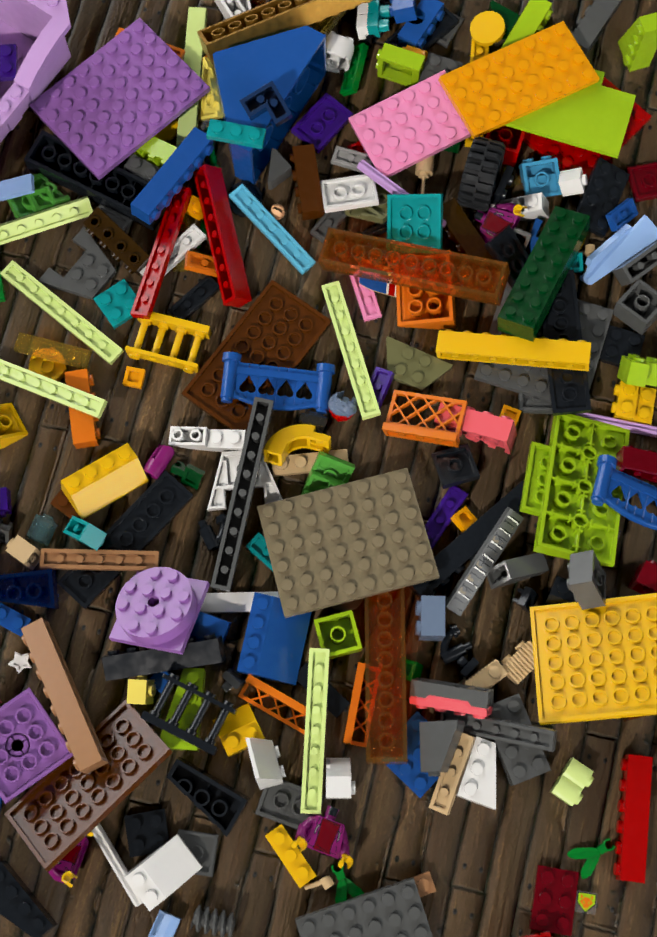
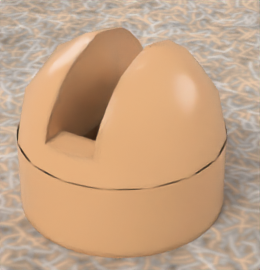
(277, 214)

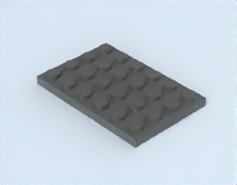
(379, 913)

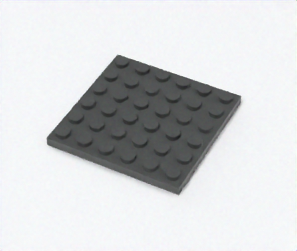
(534, 380)

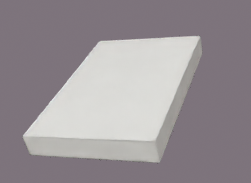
(348, 193)

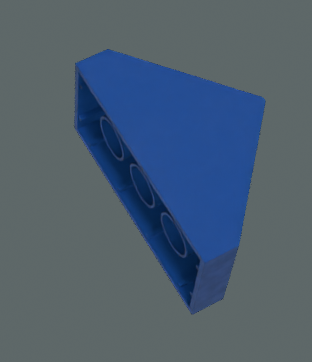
(295, 65)

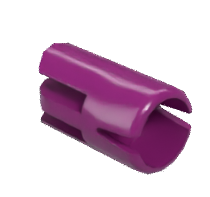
(158, 461)

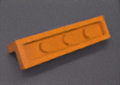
(277, 696)
(354, 708)

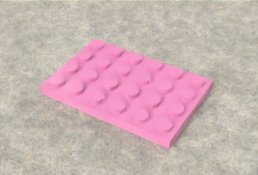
(409, 126)

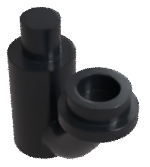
(208, 535)
(455, 652)

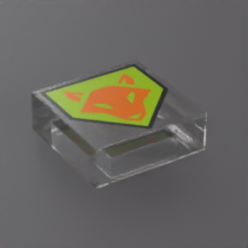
(586, 902)

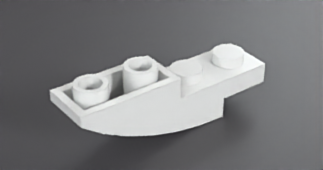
(206, 439)

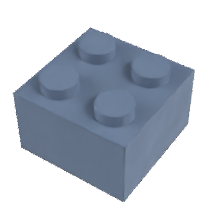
(431, 618)

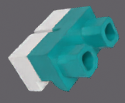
(370, 21)

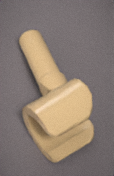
(589, 248)
(326, 882)

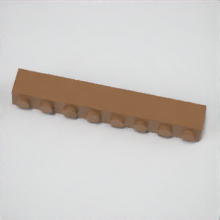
(64, 696)

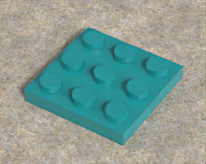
(416, 219)

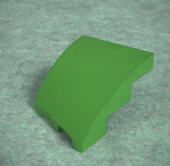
(45, 197)
(327, 472)

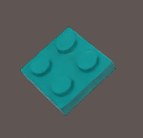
(116, 303)

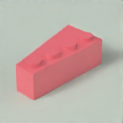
(482, 426)

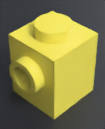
(141, 690)

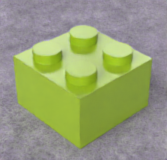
(338, 634)

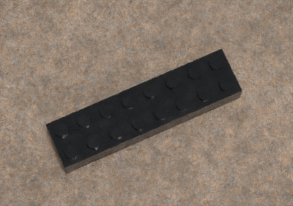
(61, 166)

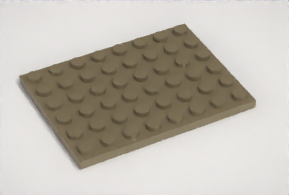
(347, 542)

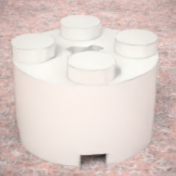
(338, 52)

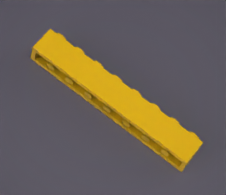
(513, 350)

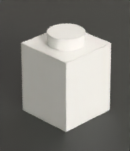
(572, 181)

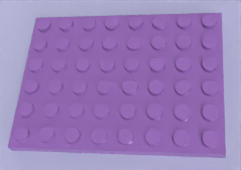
(119, 98)

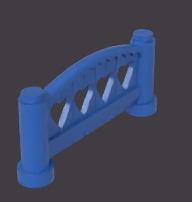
(317, 381)
(609, 479)

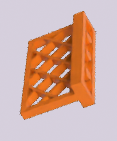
(420, 433)

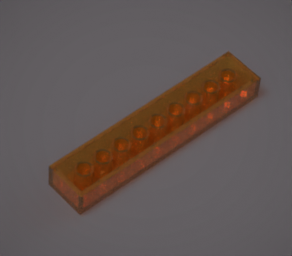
(414, 266)
(385, 678)

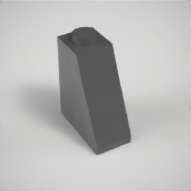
(517, 570)
(438, 745)

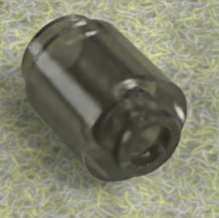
(313, 418)

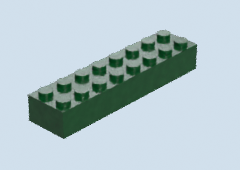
(543, 273)

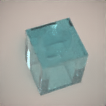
(42, 529)

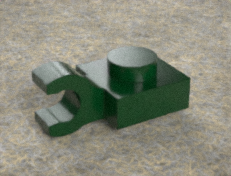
(190, 474)

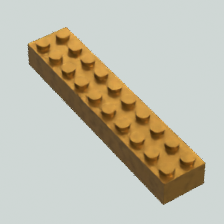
(269, 20)

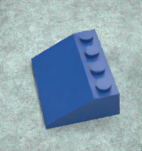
(272, 642)

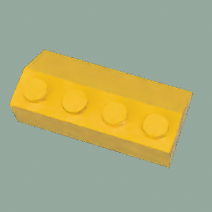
(104, 481)

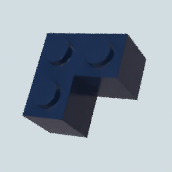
(267, 99)

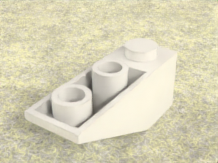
(536, 205)

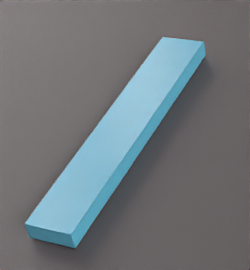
(272, 229)

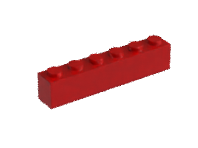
(634, 818)

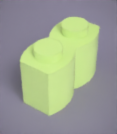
(572, 781)

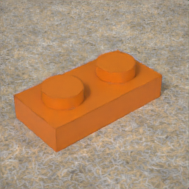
(199, 263)

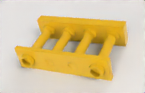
(182, 328)

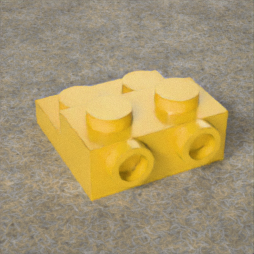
(633, 403)

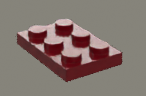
(554, 900)

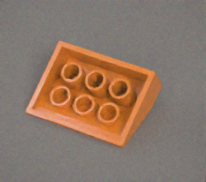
(424, 309)

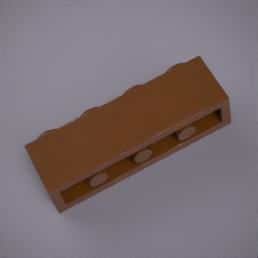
(308, 182)

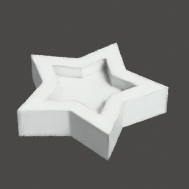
(20, 662)

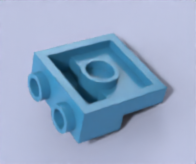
(540, 176)

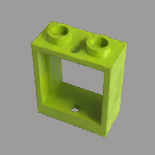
(399, 65)

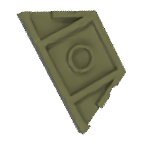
(375, 213)
(413, 366)

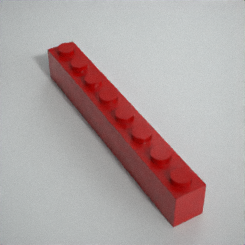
(222, 236)

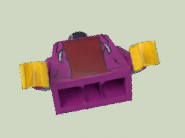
(498, 218)
(324, 836)
(69, 865)

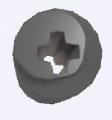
(213, 921)

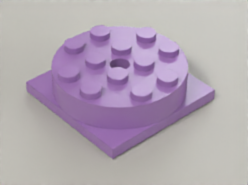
(158, 609)
(43, 747)

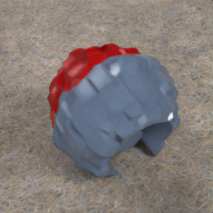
(341, 407)

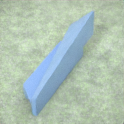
(619, 249)

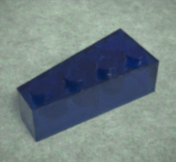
(30, 588)

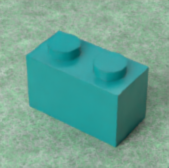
(85, 533)

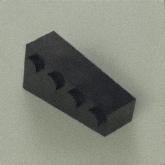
(212, 796)
(21, 905)

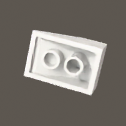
(265, 762)
(163, 872)

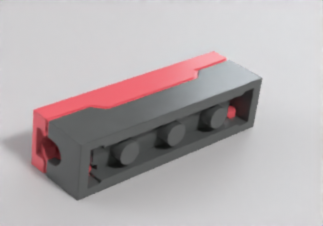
(452, 697)

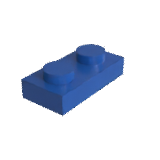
(622, 214)
(13, 620)

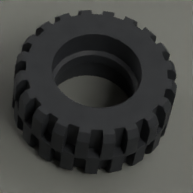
(481, 173)

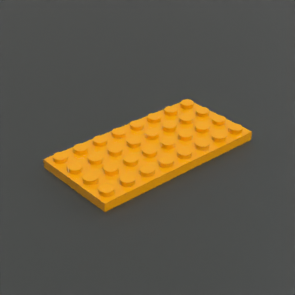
(518, 79)

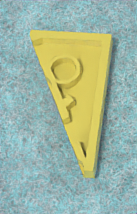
(210, 104)

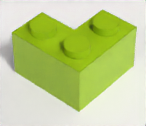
(637, 370)

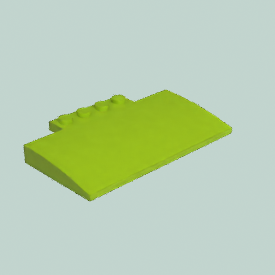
(586, 119)
(561, 486)

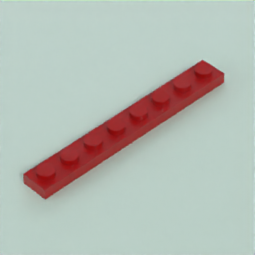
(160, 255)

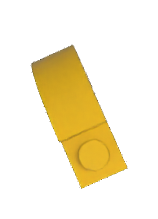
(294, 438)

